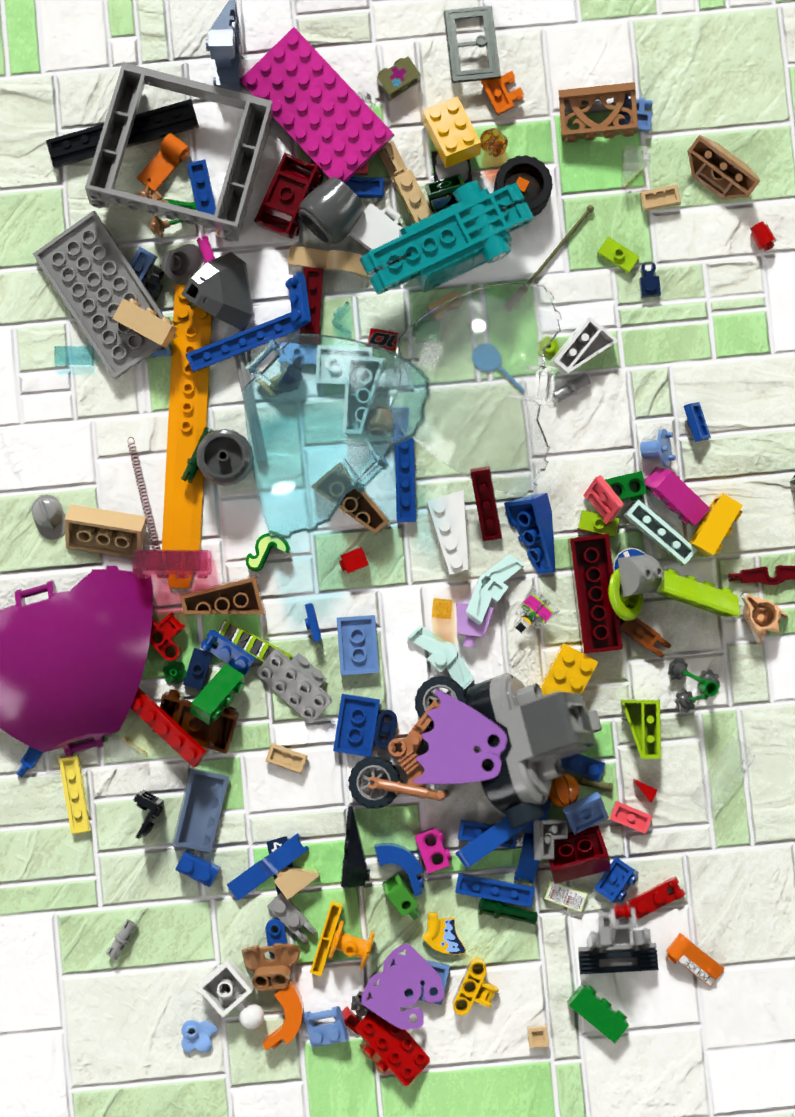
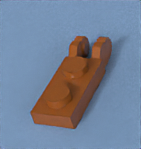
(644, 635)

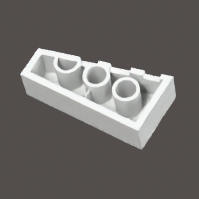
(450, 527)

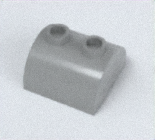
(639, 574)

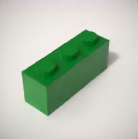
(217, 694)
(598, 1012)

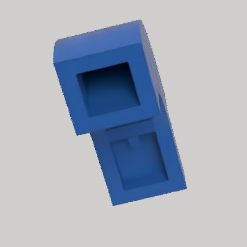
(396, 854)

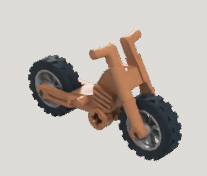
(407, 758)

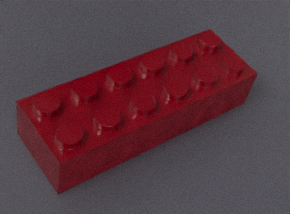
(591, 579)

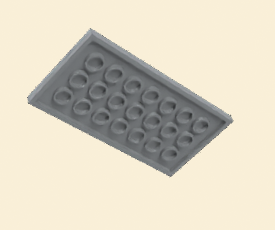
(92, 282)

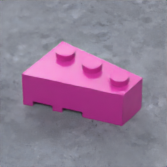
(676, 495)

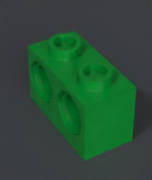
(623, 483)

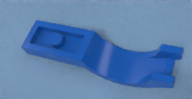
(527, 865)
(267, 867)

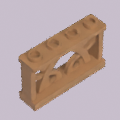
(602, 93)

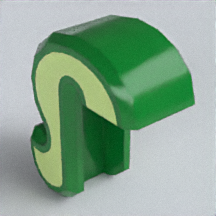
(263, 547)

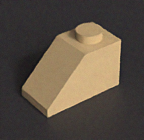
(294, 880)

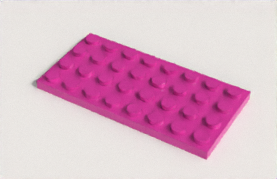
(317, 107)

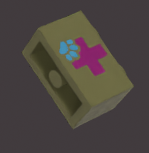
(398, 78)

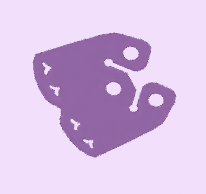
(394, 980)

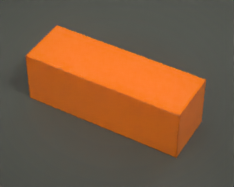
(523, 185)

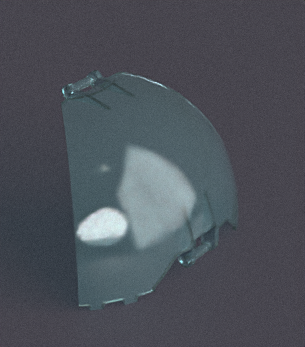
(323, 421)

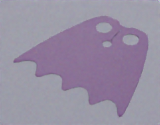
(453, 741)

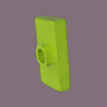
(618, 254)
(594, 523)

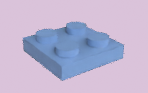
(585, 812)

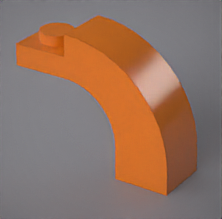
(292, 1003)

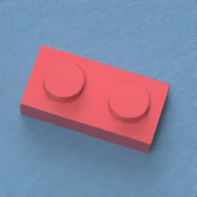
(630, 817)

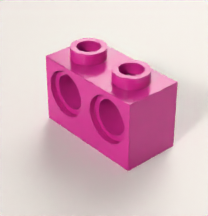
(427, 851)

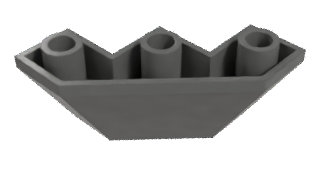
(223, 290)

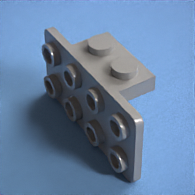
(296, 683)

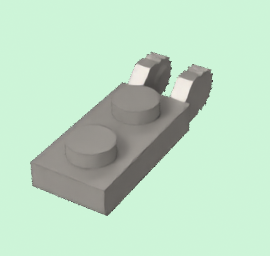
(291, 916)

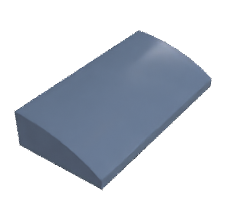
(200, 810)

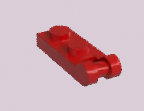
(656, 897)

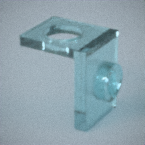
(338, 315)

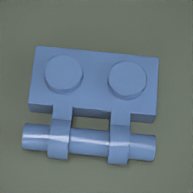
(643, 117)

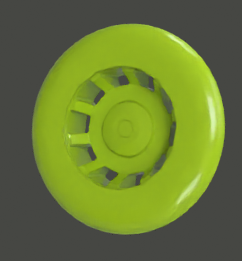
(625, 607)

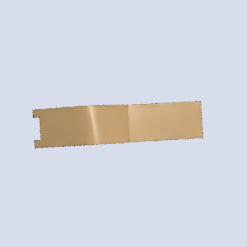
(327, 260)

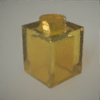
(441, 608)

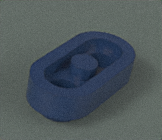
(385, 728)

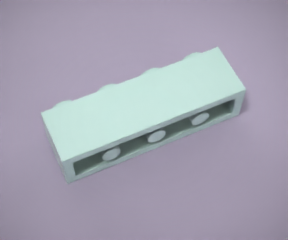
(660, 532)

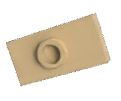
(660, 198)
(286, 758)

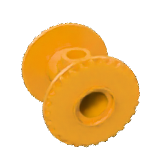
(351, 945)

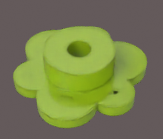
(549, 352)

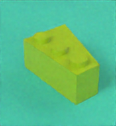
(645, 725)

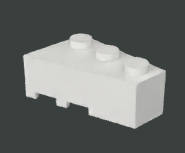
(582, 345)

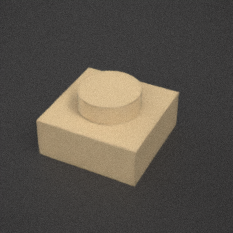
(538, 1036)

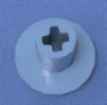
(659, 448)

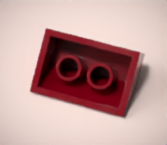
(579, 855)

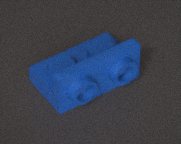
(617, 881)

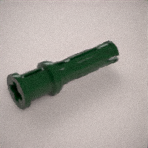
(498, 910)

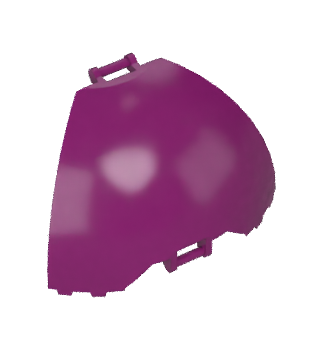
(74, 659)

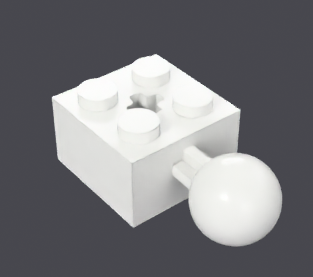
(225, 1000)

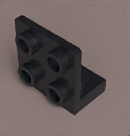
(148, 801)

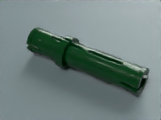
(192, 466)

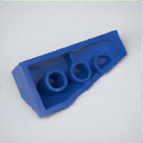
(534, 524)

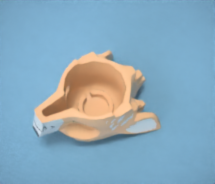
(761, 616)

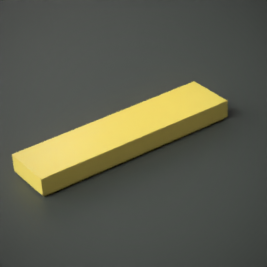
(75, 794)

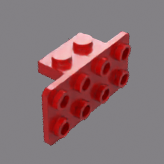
(391, 1049)

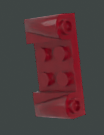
(287, 190)

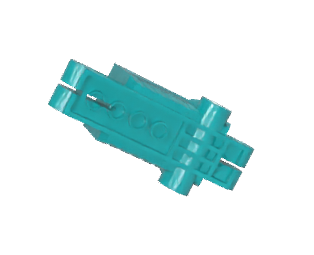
(450, 240)

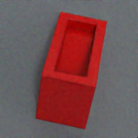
(648, 791)
(350, 1019)

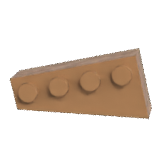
(365, 511)

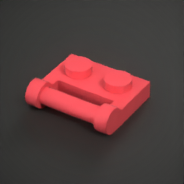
(604, 499)

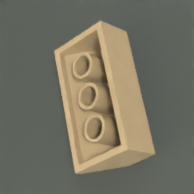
(104, 531)

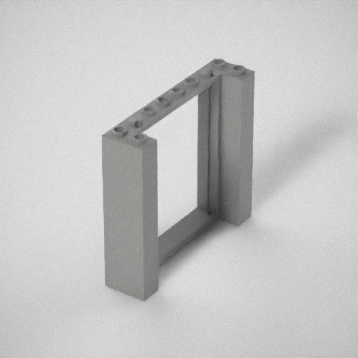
(241, 168)

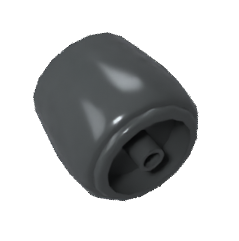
(331, 211)
(213, 451)

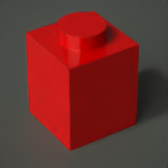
(353, 560)

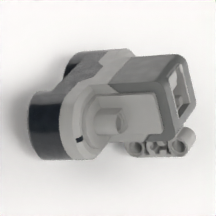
(538, 735)

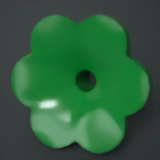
(180, 672)

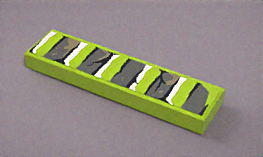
(247, 641)

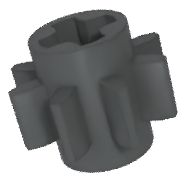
(357, 1005)

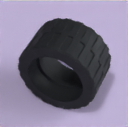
(530, 166)

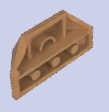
(720, 169)

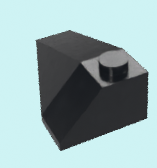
(354, 862)

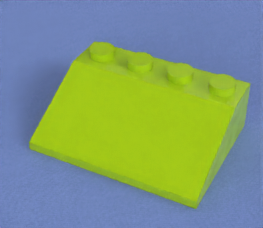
(698, 594)

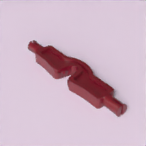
(762, 575)

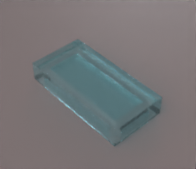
(74, 356)

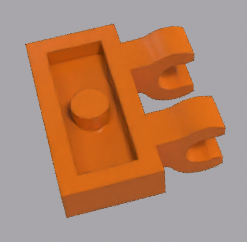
(498, 94)

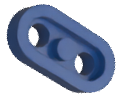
(275, 937)

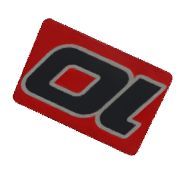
(383, 339)

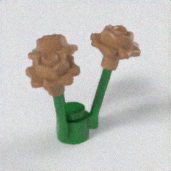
(157, 225)

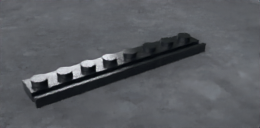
(146, 128)

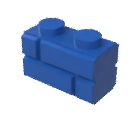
(198, 868)

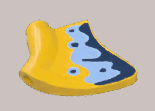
(442, 935)

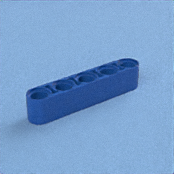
(487, 842)

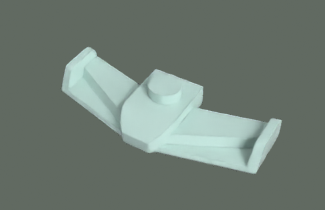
(492, 587)
(442, 655)

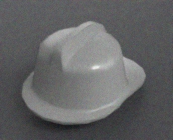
(181, 261)
(49, 517)

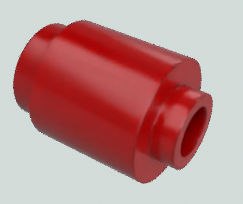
(763, 236)

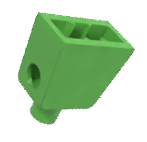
(401, 896)

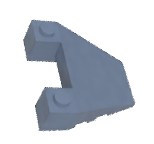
(224, 48)

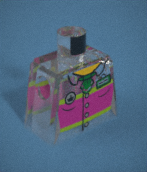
(534, 611)

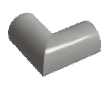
(544, 835)

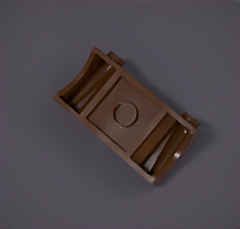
(213, 736)

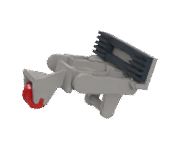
(604, 949)

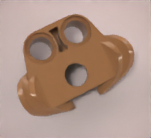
(285, 957)

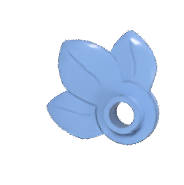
(199, 1038)

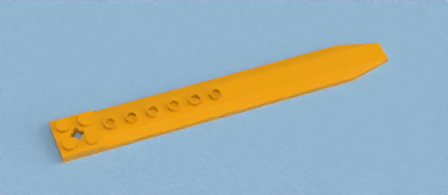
(185, 426)

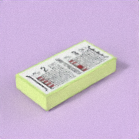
(565, 896)

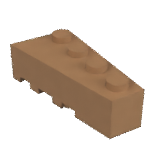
(232, 597)

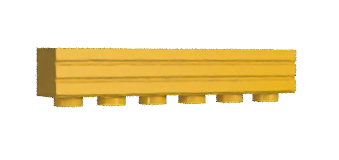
(326, 938)

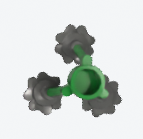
(707, 685)

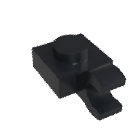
(152, 284)

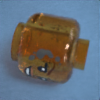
(493, 142)

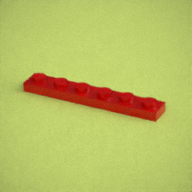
(168, 729)

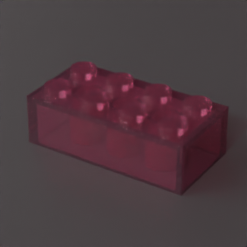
(172, 562)

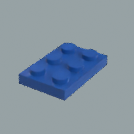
(356, 725)

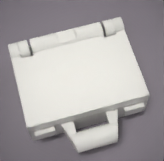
(375, 227)

